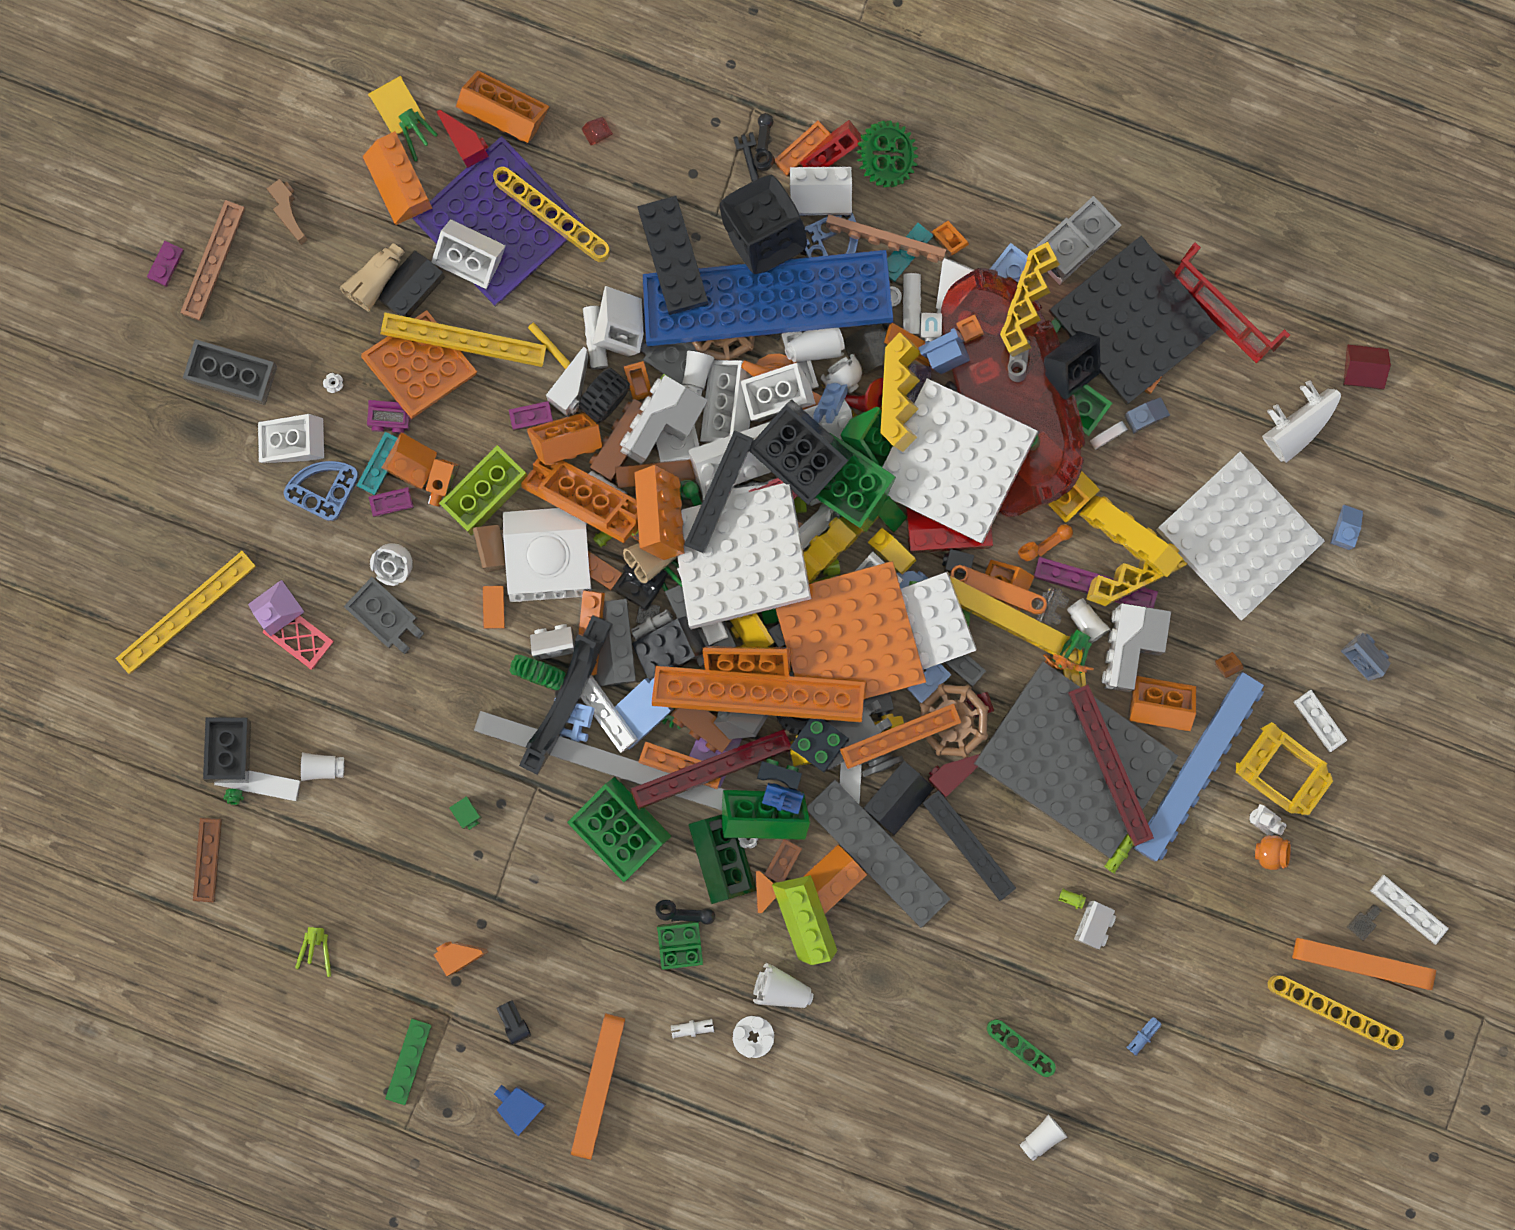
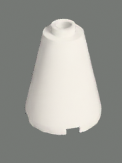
(816, 345)
(781, 989)

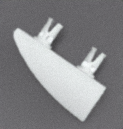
(1301, 427)

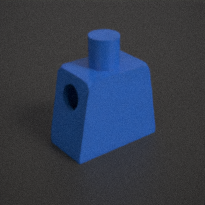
(518, 1107)

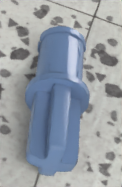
(1144, 1036)

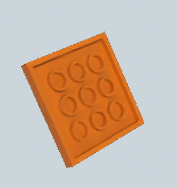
(417, 371)

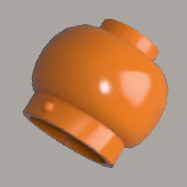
(1273, 852)

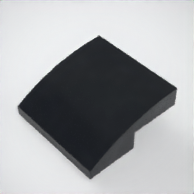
(637, 592)

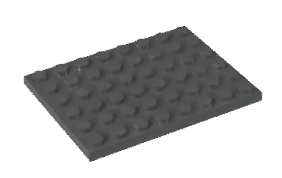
(1050, 763)

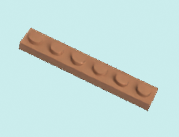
(878, 236)
(212, 260)

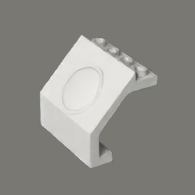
(545, 555)

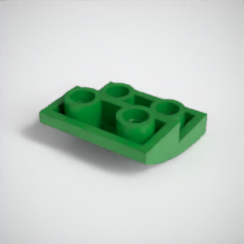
(679, 945)

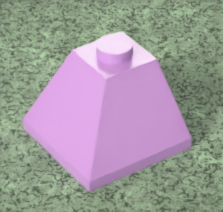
(275, 608)

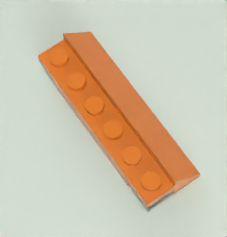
(584, 498)

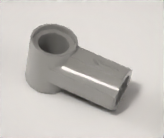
(1018, 361)

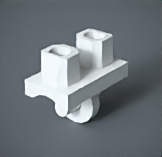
(1267, 821)

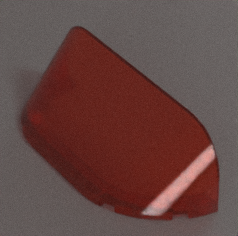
(1034, 402)

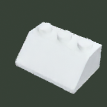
(821, 190)
(467, 253)
(773, 390)

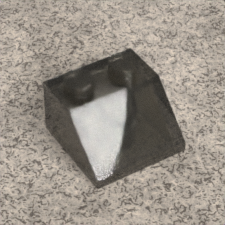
(868, 348)

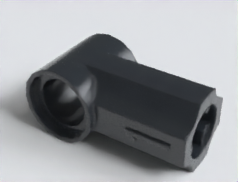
(515, 1026)

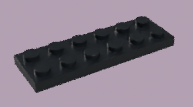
(672, 255)

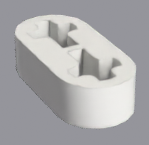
(1108, 435)

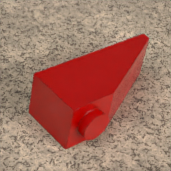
(465, 140)
(833, 146)

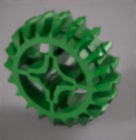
(537, 672)

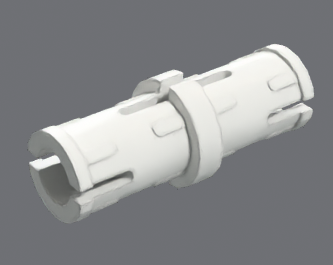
(692, 1028)

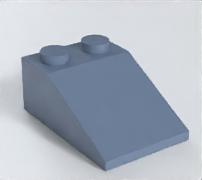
(1366, 657)

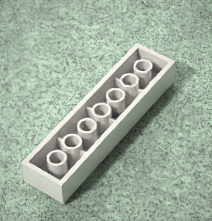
(707, 457)

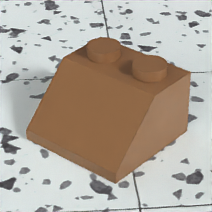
(490, 547)

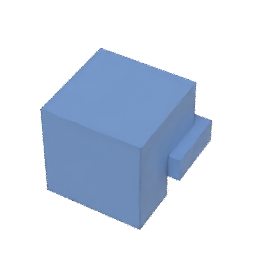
(945, 351)

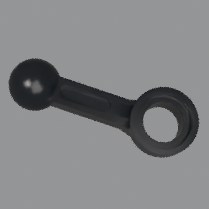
(765, 122)
(705, 915)

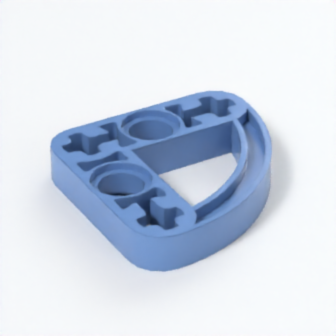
(819, 236)
(330, 500)

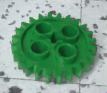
(888, 135)

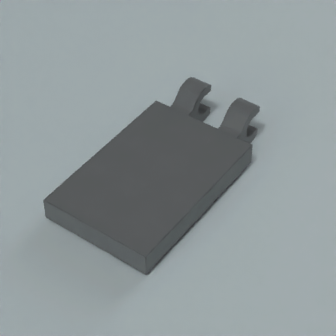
(668, 358)
(383, 615)
(859, 730)

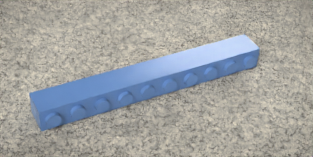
(1200, 764)

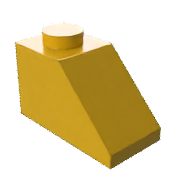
(891, 550)

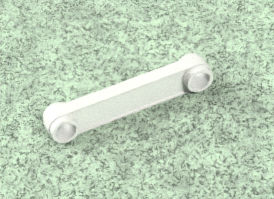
(816, 524)

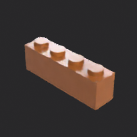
(610, 454)

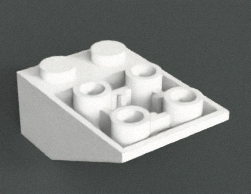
(619, 323)

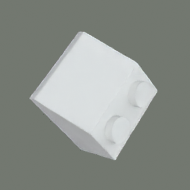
(1095, 925)

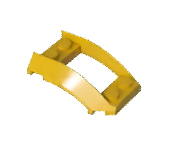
(1263, 751)

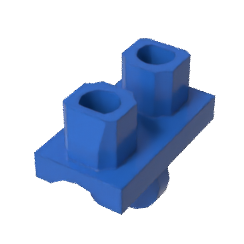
(783, 798)

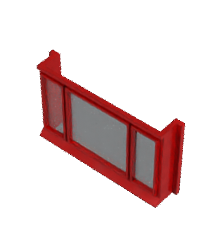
(1223, 312)

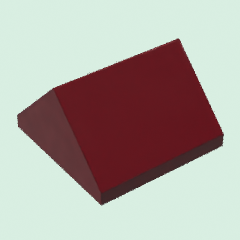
(1366, 367)

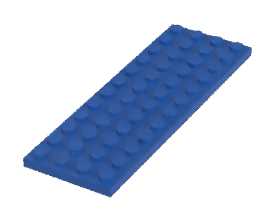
(785, 299)

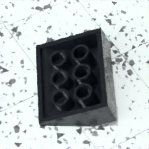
(800, 451)

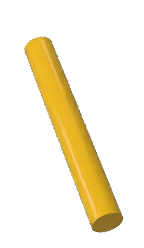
(549, 345)

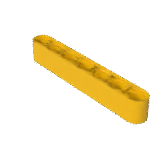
(547, 205)
(1009, 618)
(1345, 1013)

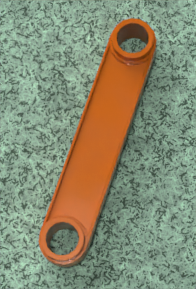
(1001, 590)

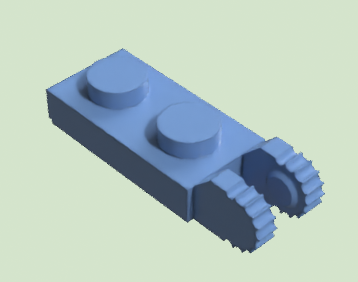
(830, 402)

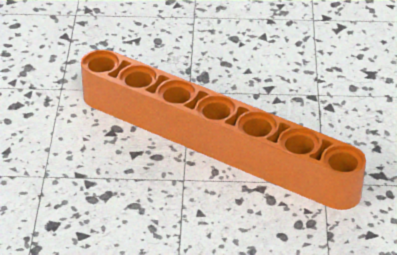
(1364, 964)
(598, 1086)

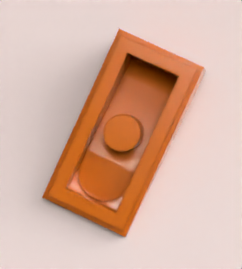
(493, 607)

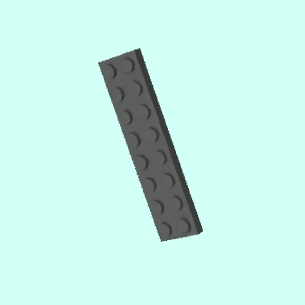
(877, 853)

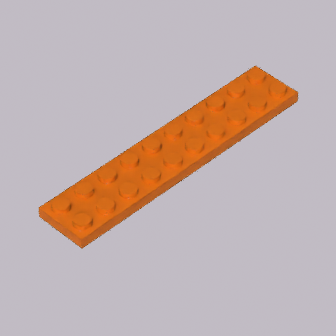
(758, 694)

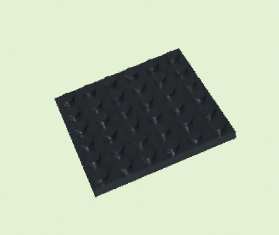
(1141, 318)

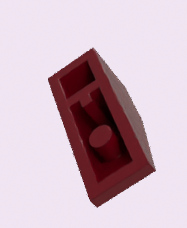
(952, 774)

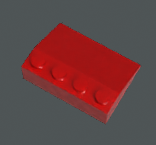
(931, 536)

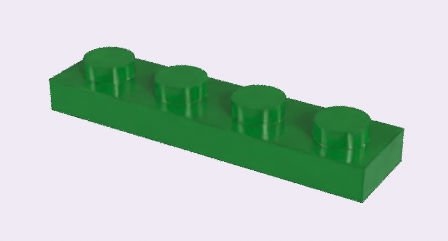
(408, 1061)

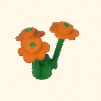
(1076, 640)

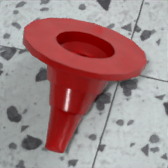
(869, 401)

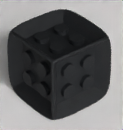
(763, 224)

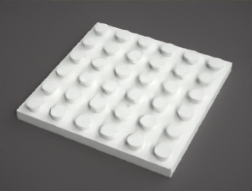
(959, 460)
(1240, 535)
(749, 561)

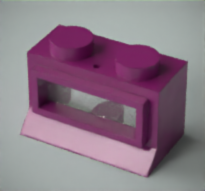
(387, 416)

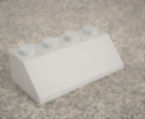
(726, 401)

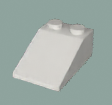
(568, 388)
(291, 439)
(552, 643)

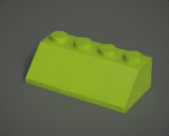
(484, 490)
(805, 920)

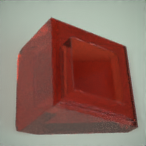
(596, 130)

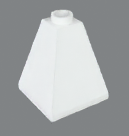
(950, 273)

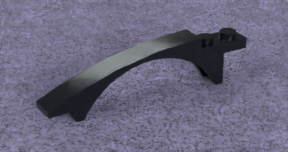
(582, 664)

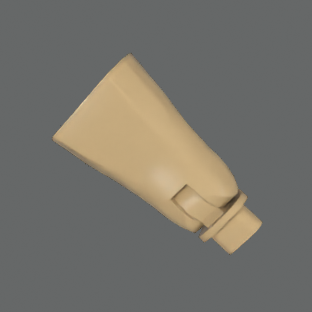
(369, 281)
(646, 563)

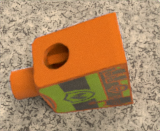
(446, 473)

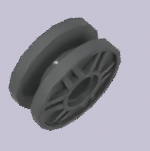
(881, 763)

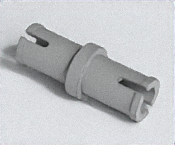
(652, 624)

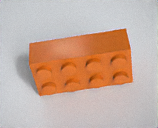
(659, 512)

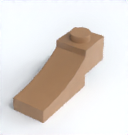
(283, 195)

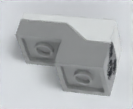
(1080, 237)
(668, 409)
(1134, 632)

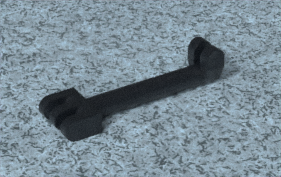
(746, 147)

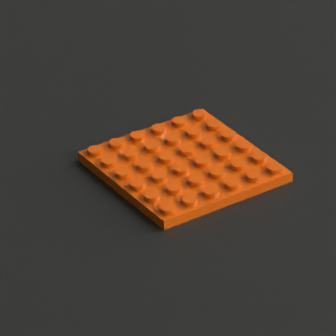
(854, 632)

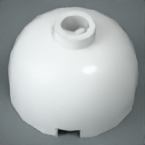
(844, 372)
(391, 564)

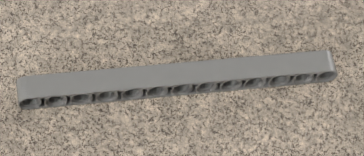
(591, 758)

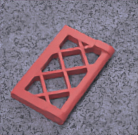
(297, 654)

